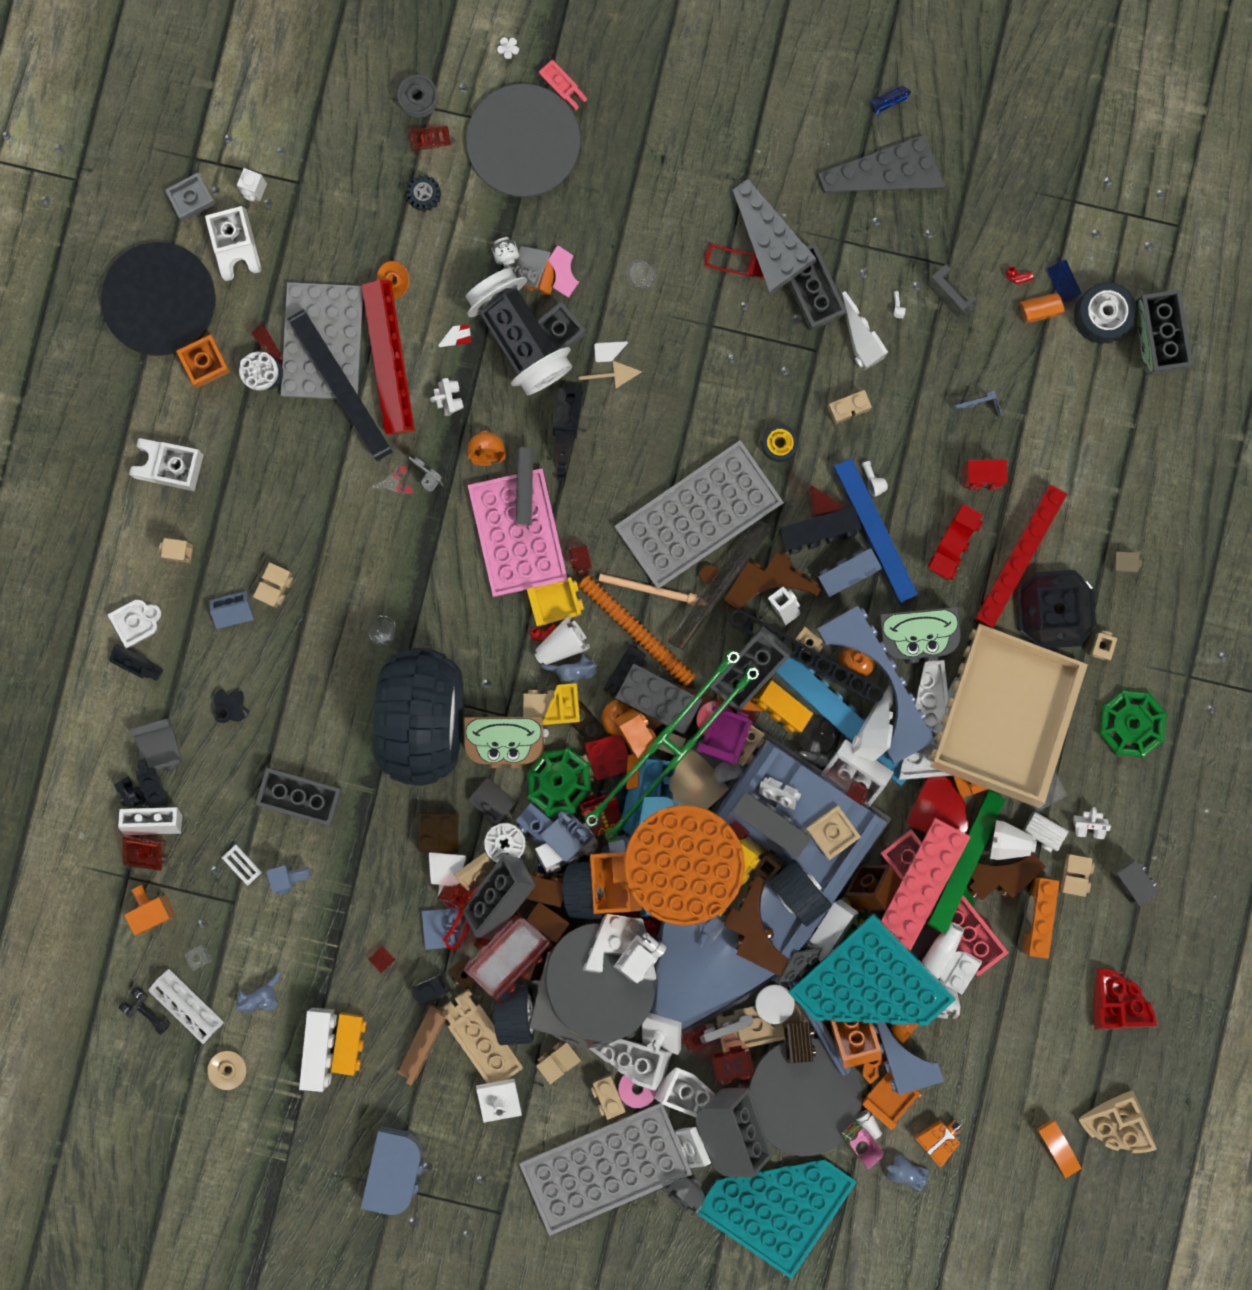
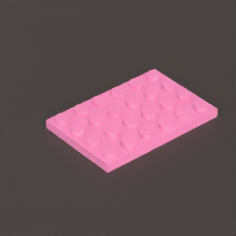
(512, 553)

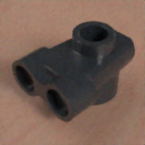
(129, 796)

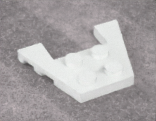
(613, 938)

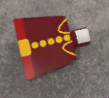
(607, 819)

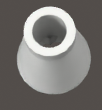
(867, 1120)

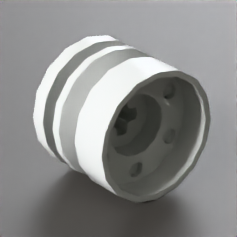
(500, 832)

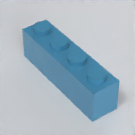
(648, 773)

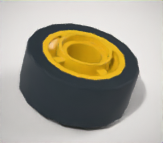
(779, 432)

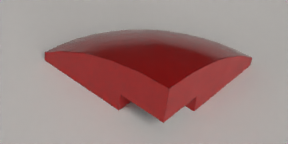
(941, 801)
(1119, 1003)

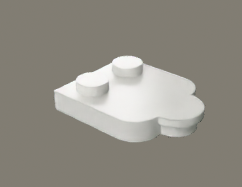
(135, 621)

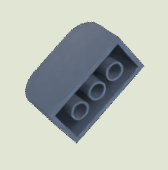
(393, 1171)

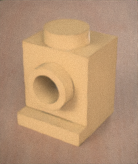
(804, 635)
(1107, 652)

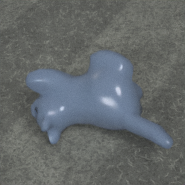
(573, 672)
(262, 998)
(905, 1172)

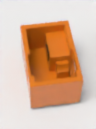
(609, 873)

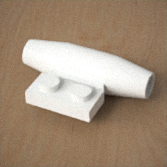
(953, 966)

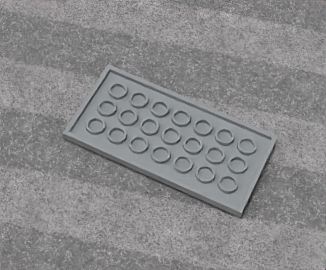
(699, 514)
(605, 1168)

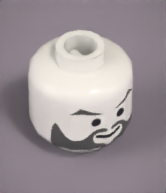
(505, 251)

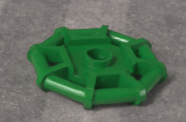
(1144, 724)
(569, 781)

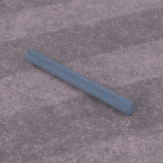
(825, 1038)

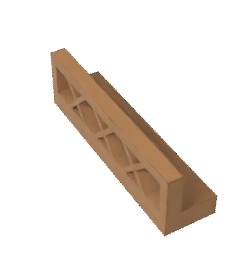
(423, 1043)

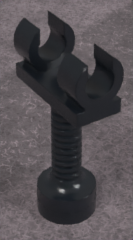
(161, 1025)

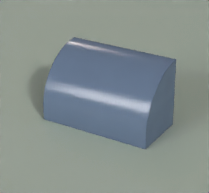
(231, 610)

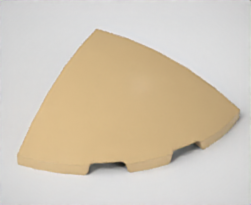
(695, 783)
(1120, 1124)

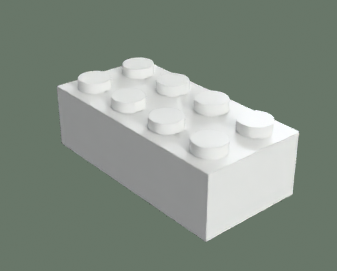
(317, 1049)

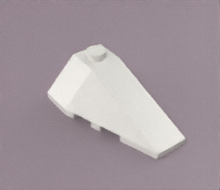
(865, 344)
(876, 731)
(636, 1061)
(683, 1092)

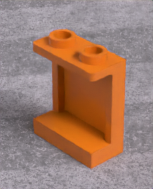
(887, 1104)

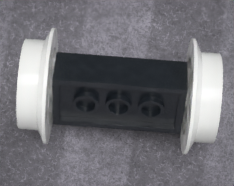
(518, 331)

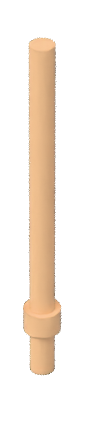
(691, 599)

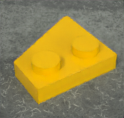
(563, 706)

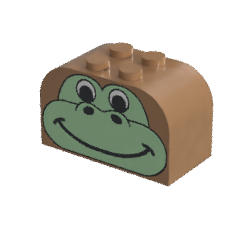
(504, 740)

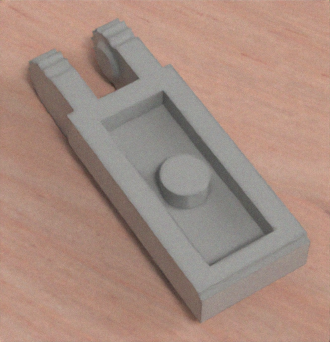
(728, 1028)

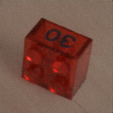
(732, 1065)

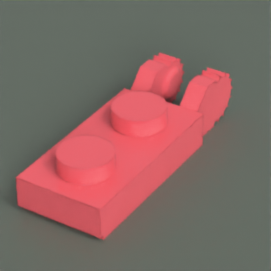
(561, 83)

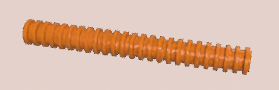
(636, 630)

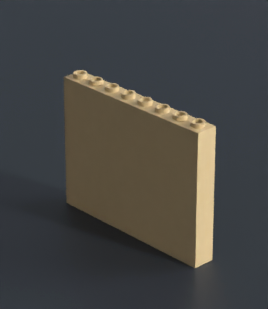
(1008, 715)

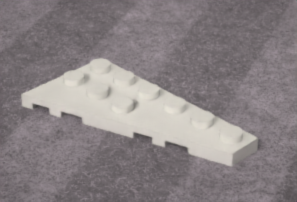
(932, 701)

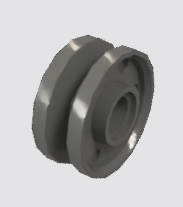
(413, 85)

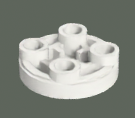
(258, 371)
(774, 1004)

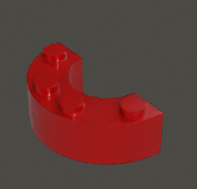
(954, 542)

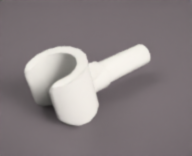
(899, 312)

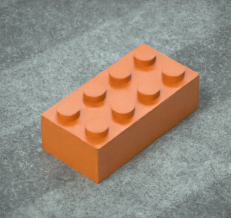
(855, 1042)

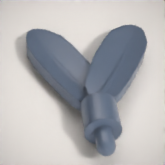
(708, 927)

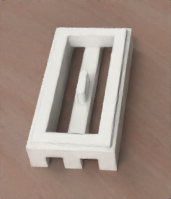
(245, 868)

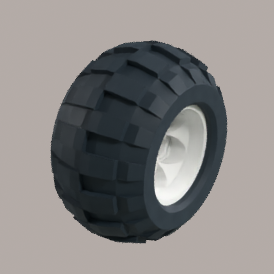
(418, 716)

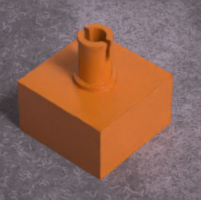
(149, 912)

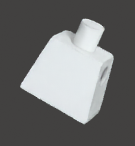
(443, 868)

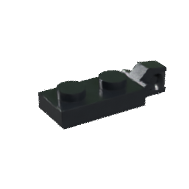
(134, 663)
(151, 784)

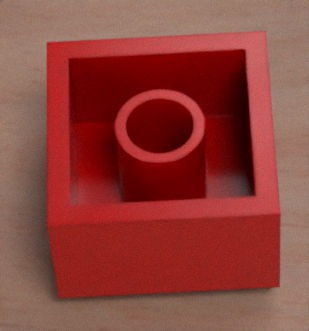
(984, 474)

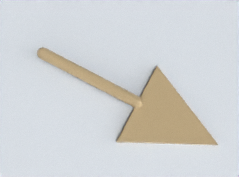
(621, 374)

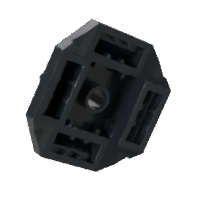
(1037, 614)

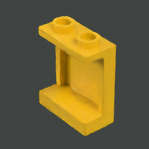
(555, 602)

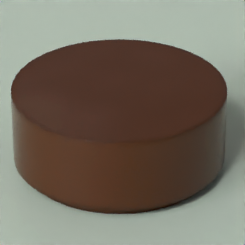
(708, 573)

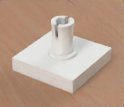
(661, 1034)
(498, 1100)
(692, 1147)

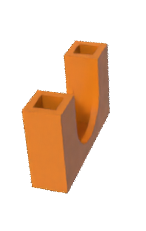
(1045, 894)

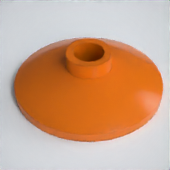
(392, 270)

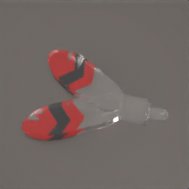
(392, 484)

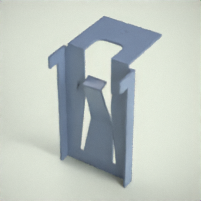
(991, 395)

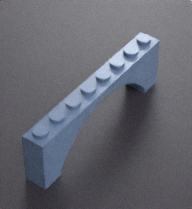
(909, 729)
(907, 1070)

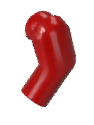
(1018, 278)
(540, 634)

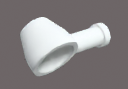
(875, 485)

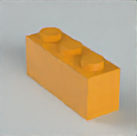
(782, 707)
(348, 1044)

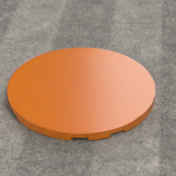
(684, 865)

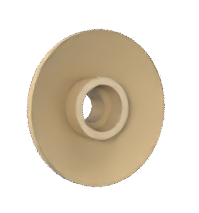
(220, 1077)

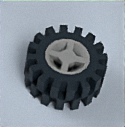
(420, 187)

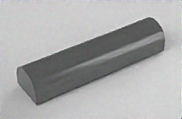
(524, 486)

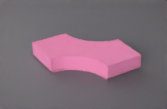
(561, 263)

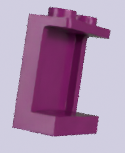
(726, 736)

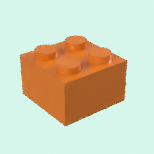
(203, 361)
(634, 731)

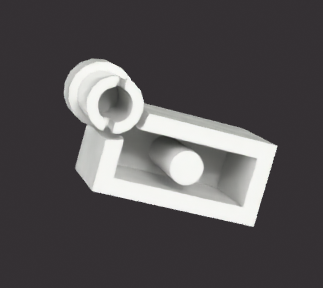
(639, 957)

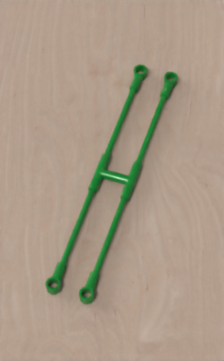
(680, 752)

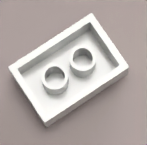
(846, 767)

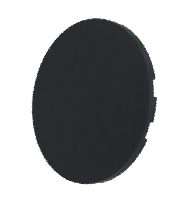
(158, 298)

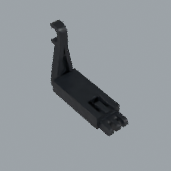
(566, 423)

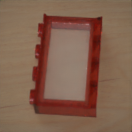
(507, 957)

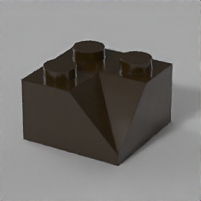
(438, 833)

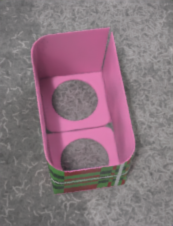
(873, 1152)

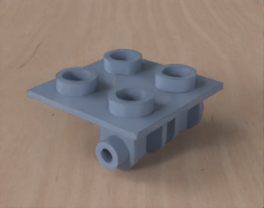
(566, 836)
(437, 924)

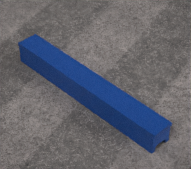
(875, 531)

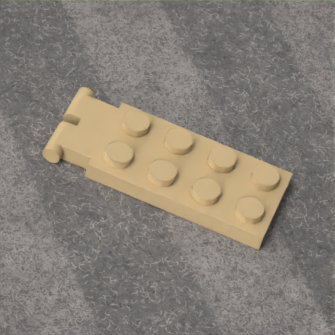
(760, 1031)
(478, 1039)

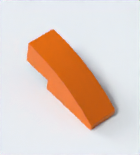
(1059, 1148)

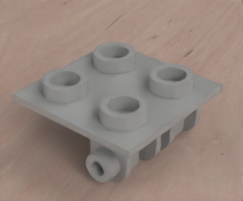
(530, 265)
(431, 478)

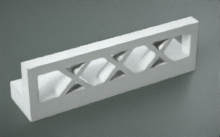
(187, 1004)

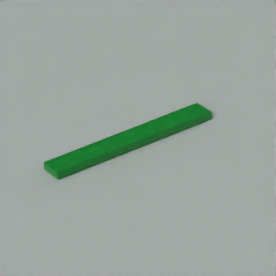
(963, 870)

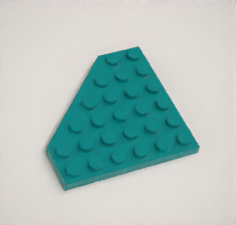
(872, 981)
(778, 1210)

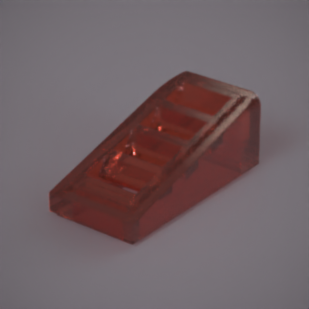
(430, 144)
(264, 338)
(857, 792)

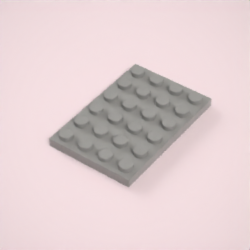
(338, 318)

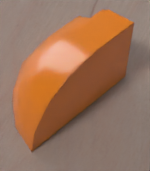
(546, 281)

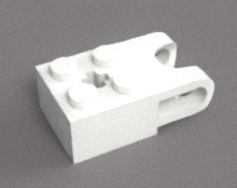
(233, 247)
(162, 464)

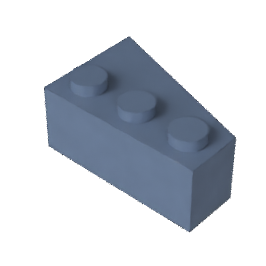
(848, 572)

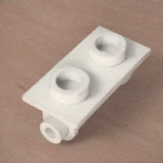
(771, 790)

